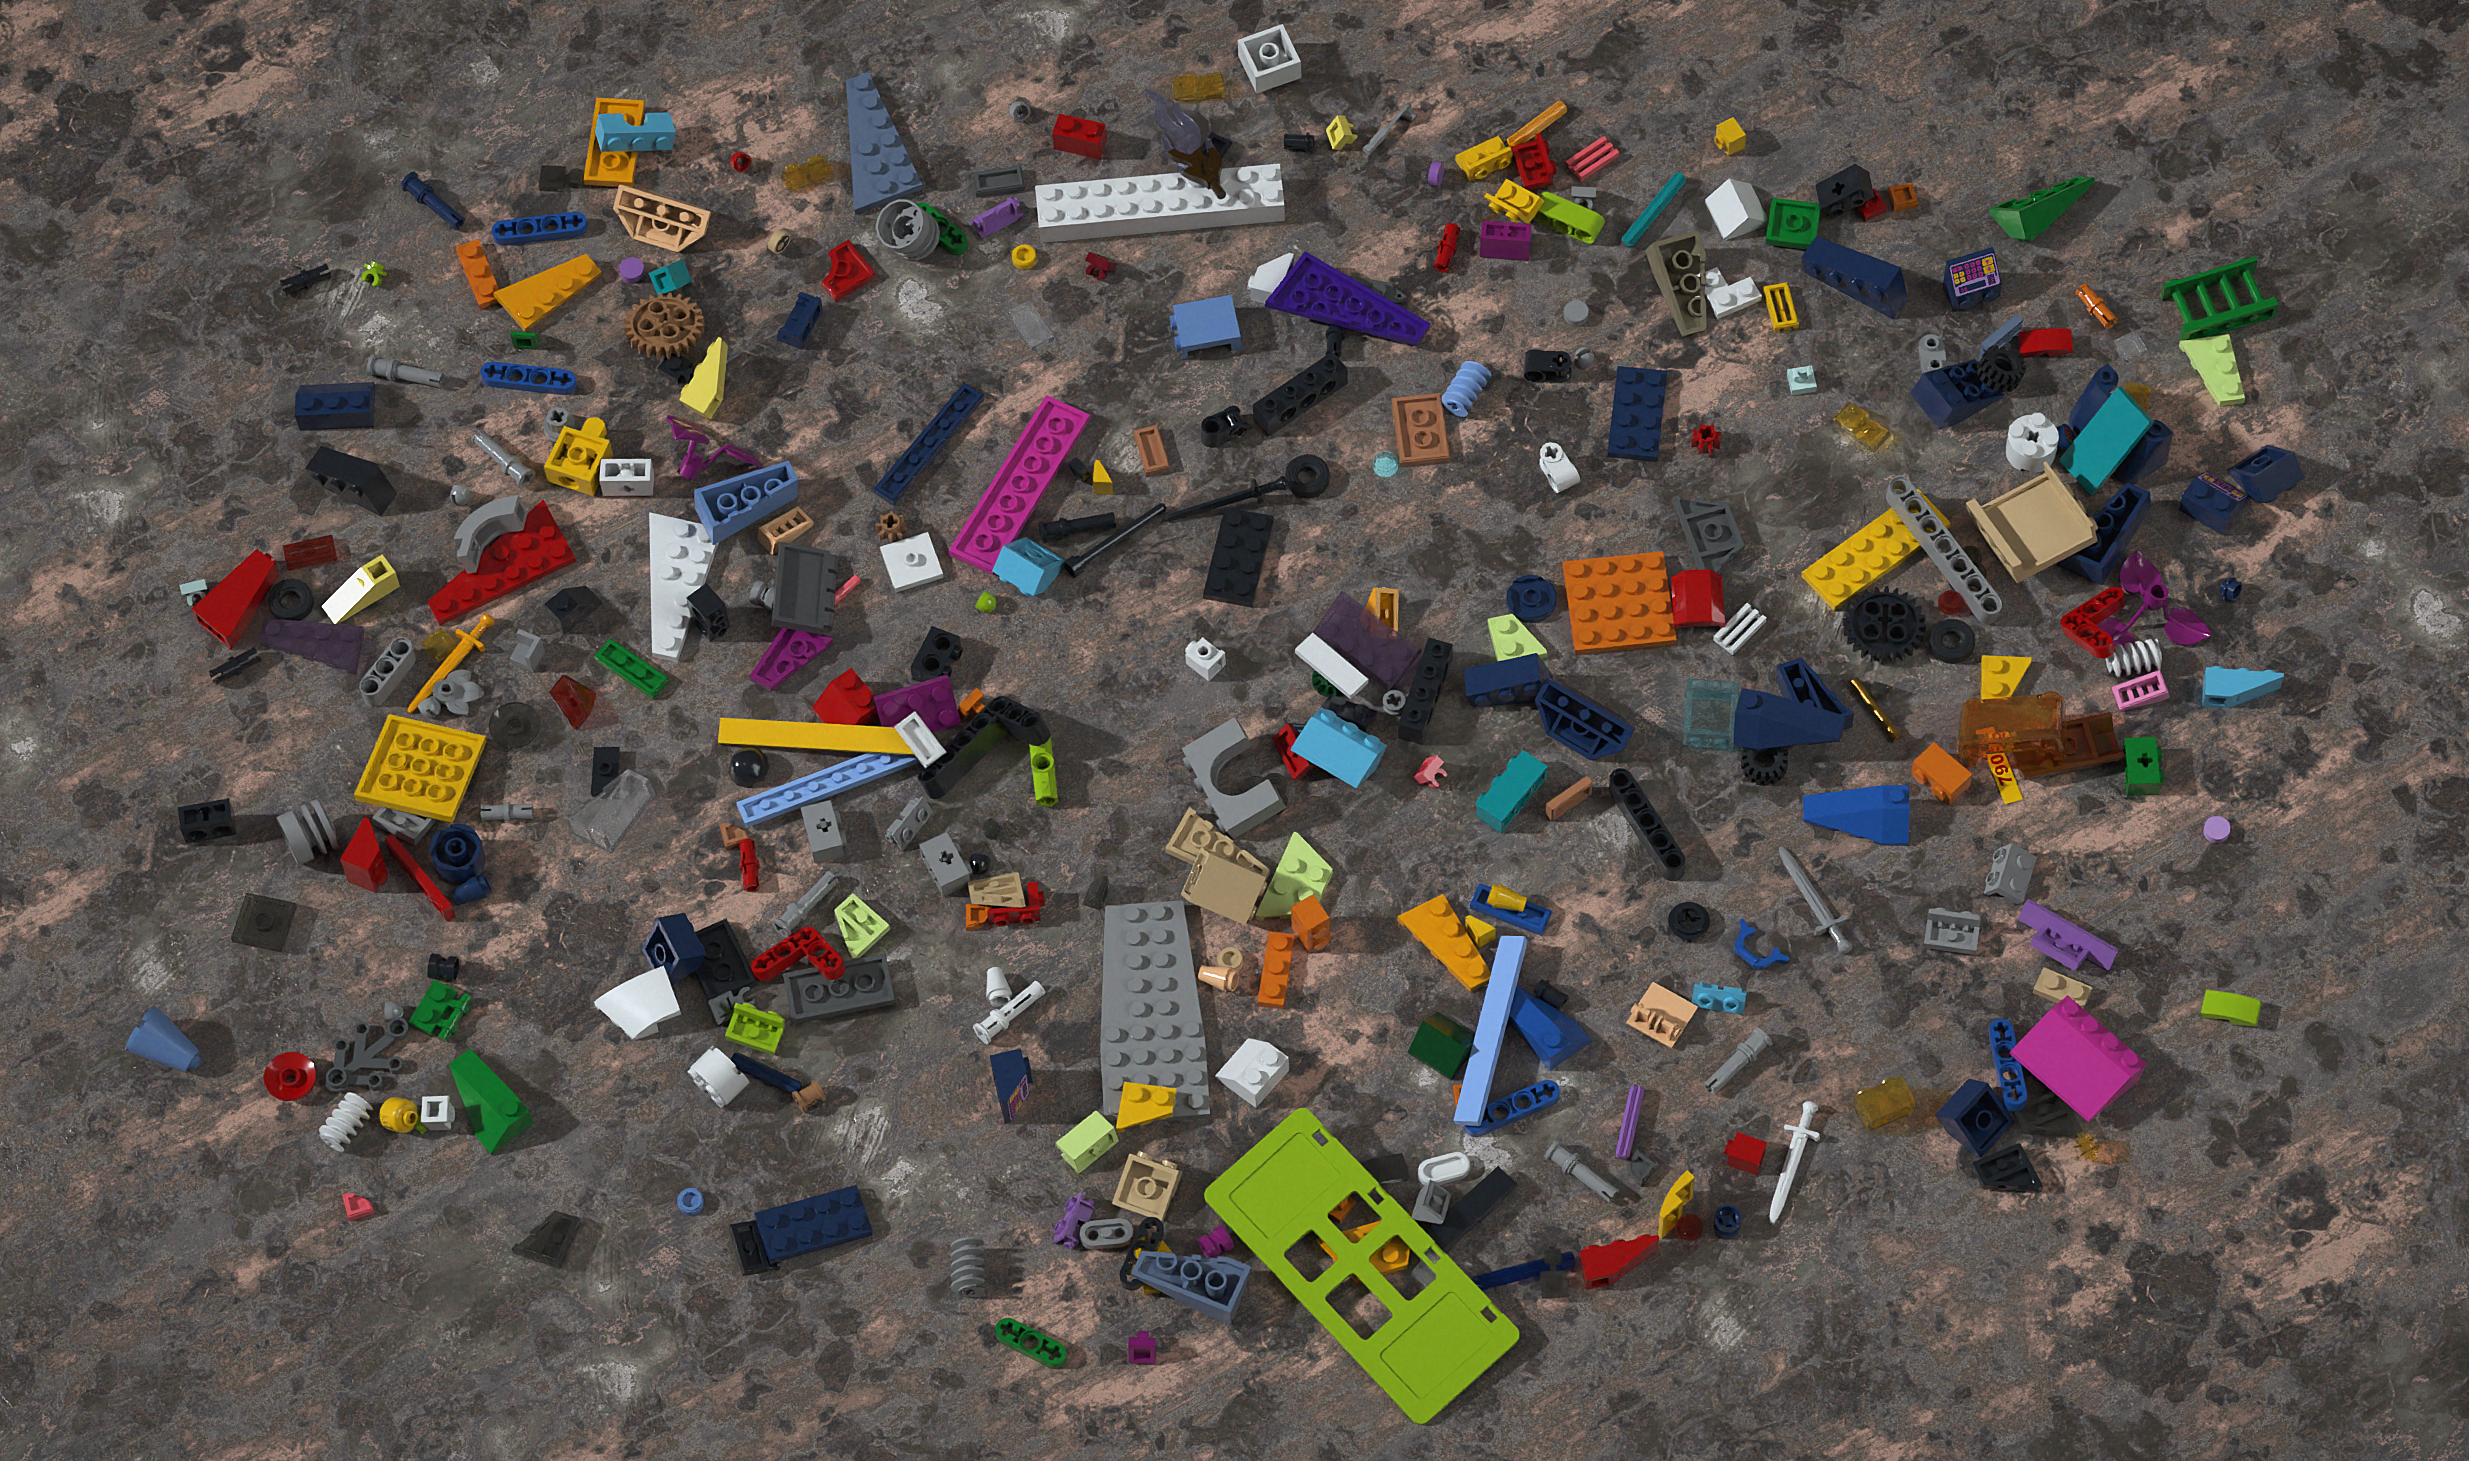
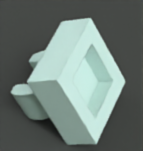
(1801, 380)
(194, 588)

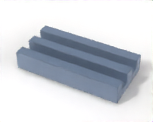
(2003, 335)

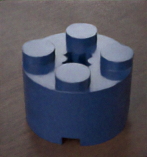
(457, 853)

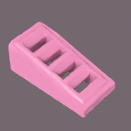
(2138, 683)

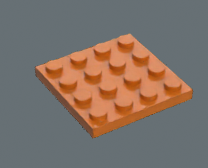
(1619, 603)

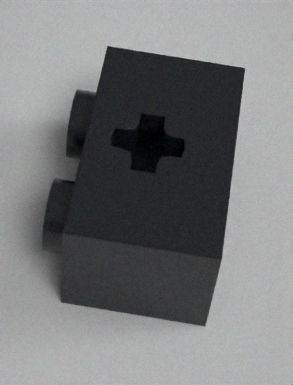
(1844, 191)

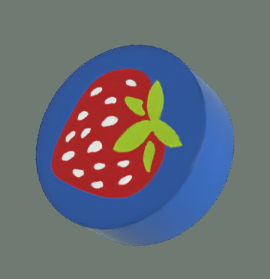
(2066, 436)

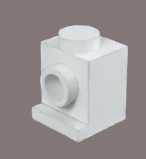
(1208, 664)
(437, 1112)

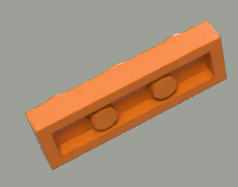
(478, 273)
(1276, 970)

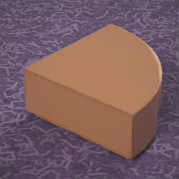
(732, 835)

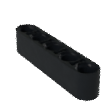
(1647, 835)

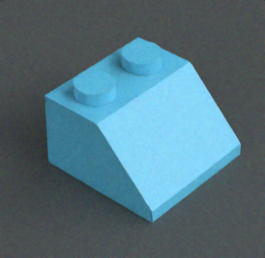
(1028, 566)

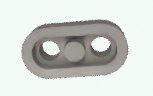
(1931, 355)
(1106, 1233)

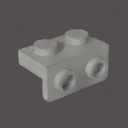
(2010, 873)
(1952, 931)

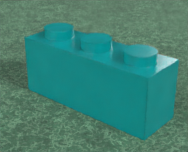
(1511, 790)

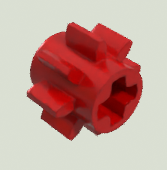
(1706, 439)

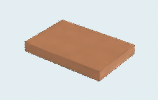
(1420, 429)

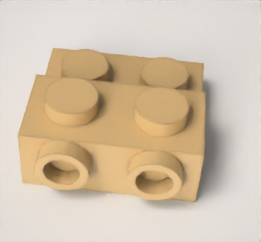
(1147, 1185)

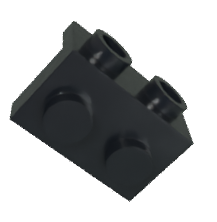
(1350, 712)

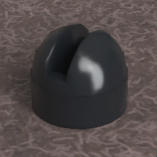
(979, 863)

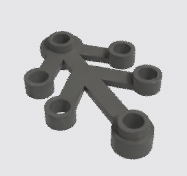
(365, 1058)

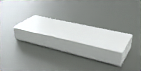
(1331, 666)

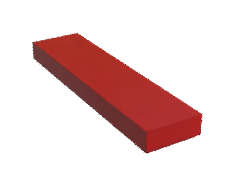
(419, 877)

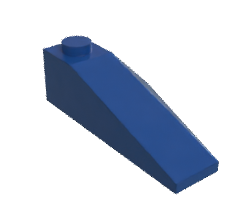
(1867, 812)

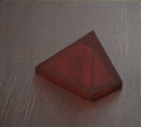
(573, 700)

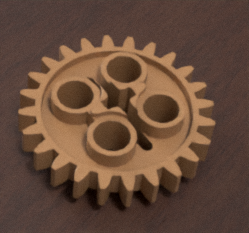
(664, 325)

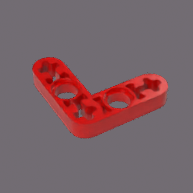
(2107, 603)
(804, 949)

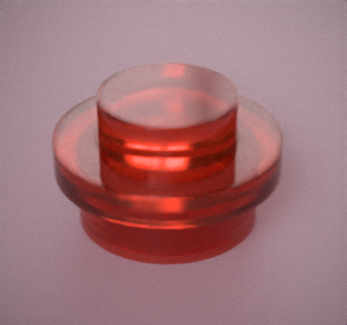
(1950, 602)
(1689, 1227)

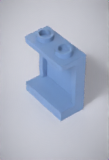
(1205, 324)

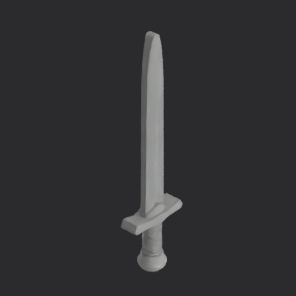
(1828, 922)

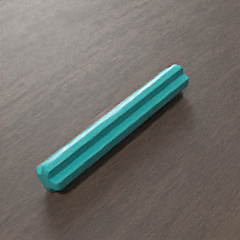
(1654, 209)

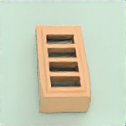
(771, 538)

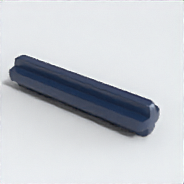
(766, 1073)

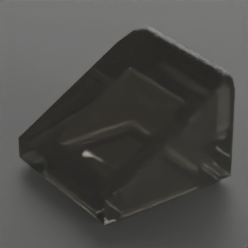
(1097, 893)

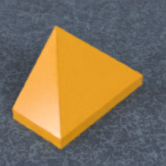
(1384, 604)

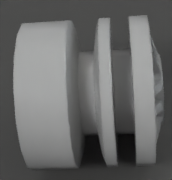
(907, 229)
(307, 832)

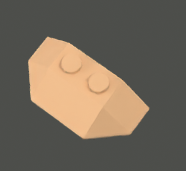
(660, 218)

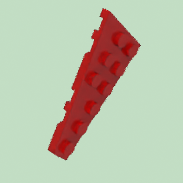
(506, 566)

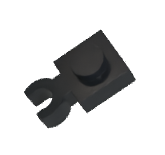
(676, 369)
(722, 1005)

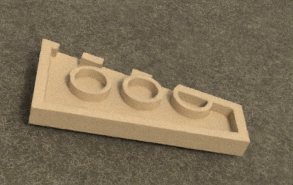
(1196, 833)

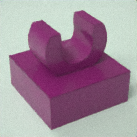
(1142, 1349)

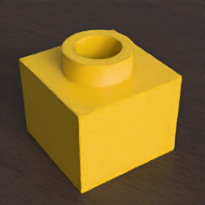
(1730, 136)

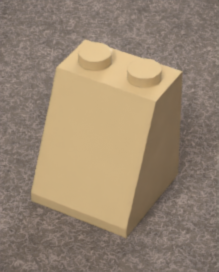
(1224, 886)

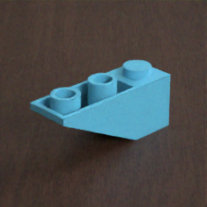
(2232, 687)

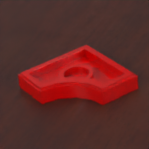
(847, 272)

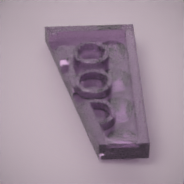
(325, 642)

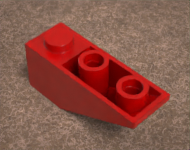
(1609, 1263)

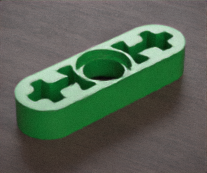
(944, 239)
(1051, 1345)

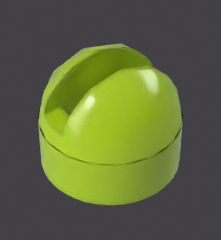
(986, 602)

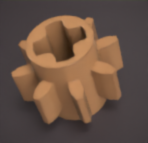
(885, 530)

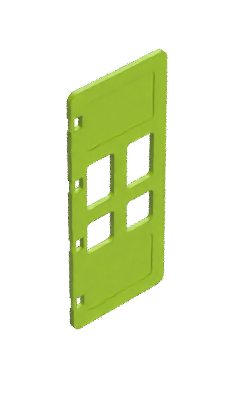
(1431, 1342)

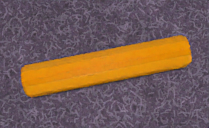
(1537, 124)

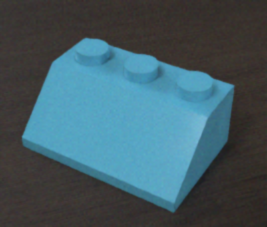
(1339, 747)

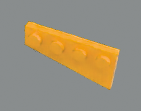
(546, 291)

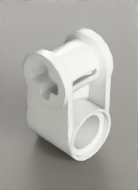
(1557, 467)

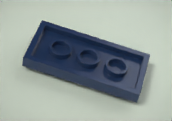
(1637, 413)
(813, 1224)

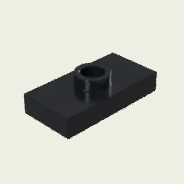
(605, 768)

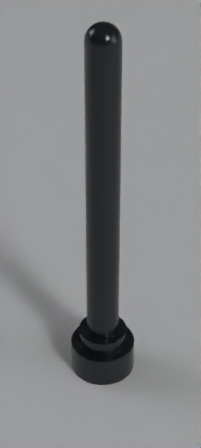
(1076, 564)

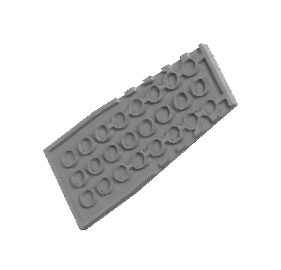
(1151, 1009)

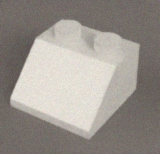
(1254, 1070)

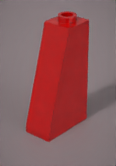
(236, 598)

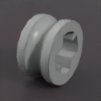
(1398, 697)

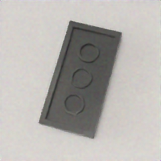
(861, 988)

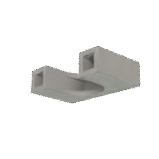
(1207, 757)

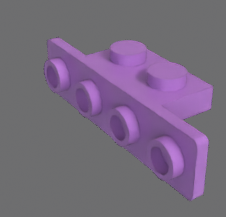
(2064, 939)

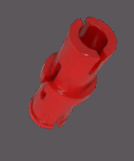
(1447, 247)
(749, 865)

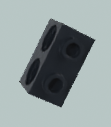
(708, 612)
(931, 656)
(207, 820)

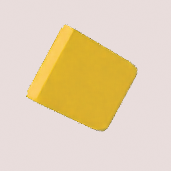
(1101, 481)
(1479, 931)

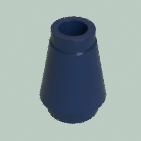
(472, 890)

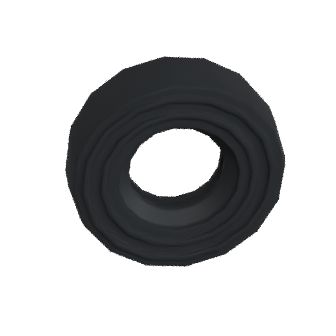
(1307, 462)
(286, 587)
(1948, 655)

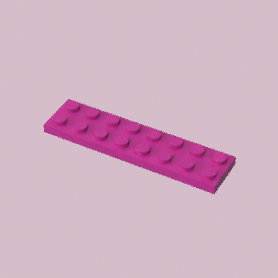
(1019, 483)

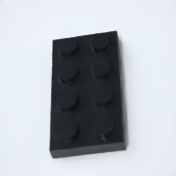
(1238, 557)

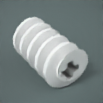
(2135, 657)
(344, 1120)

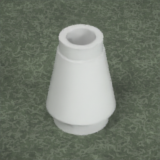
(998, 990)

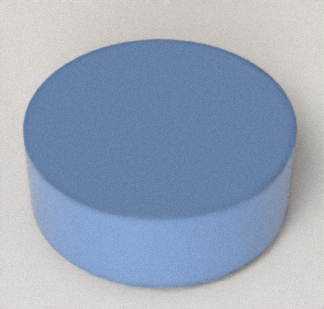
(690, 1201)

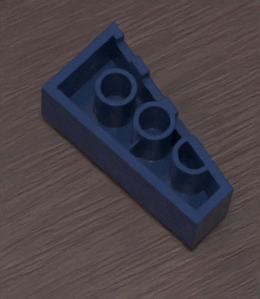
(2116, 528)

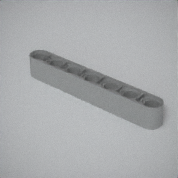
(1944, 561)

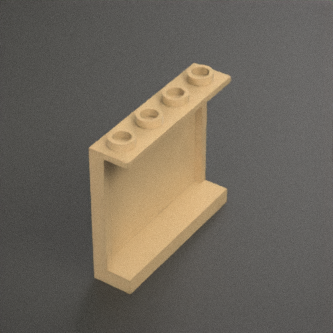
(2034, 524)

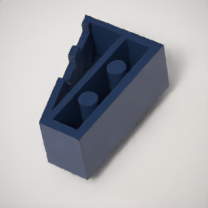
(1506, 681)
(1803, 685)

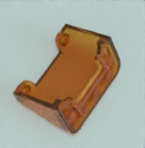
(2012, 726)

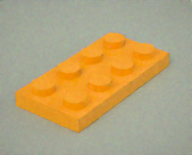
(616, 166)

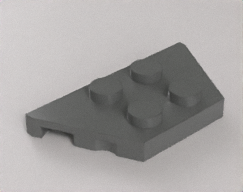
(1709, 532)

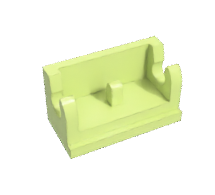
(1087, 1141)

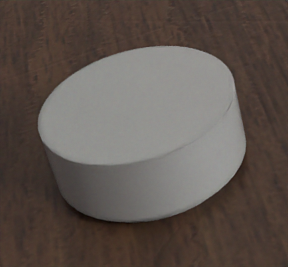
(1576, 313)

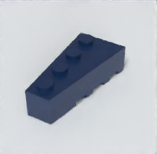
(1857, 275)

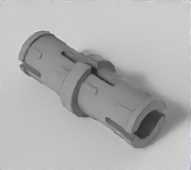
(507, 812)

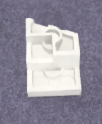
(640, 1003)

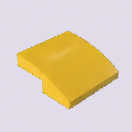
(1672, 1206)

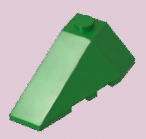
(489, 1103)

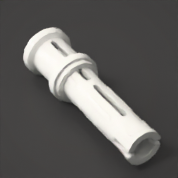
(1001, 1021)

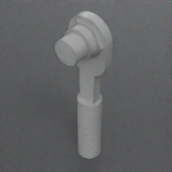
(1406, 112)

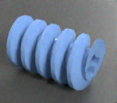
(1465, 388)

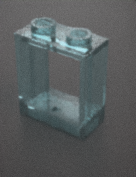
(1710, 691)

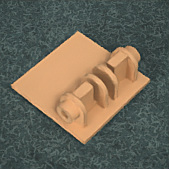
(1661, 1015)

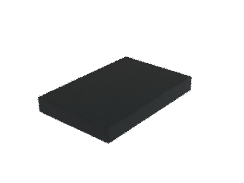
(724, 962)

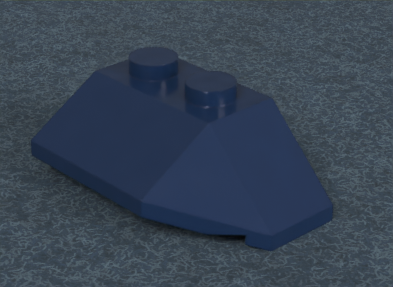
(1581, 721)

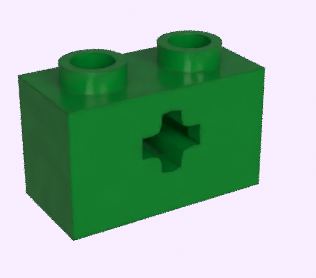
(2141, 779)

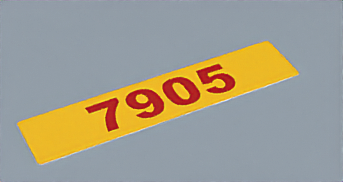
(2004, 778)

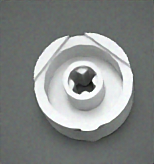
(2031, 442)
(718, 1076)

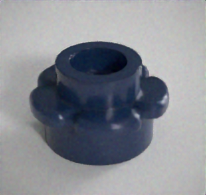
(2231, 589)

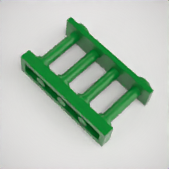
(2217, 322)

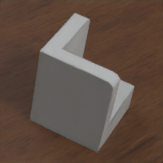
(528, 651)

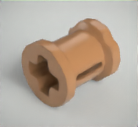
(809, 1096)

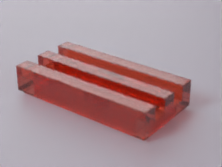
(310, 556)

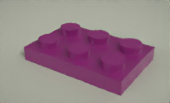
(930, 699)

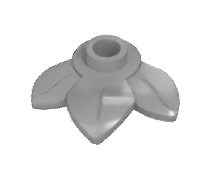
(461, 691)

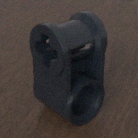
(1546, 365)
(1227, 425)

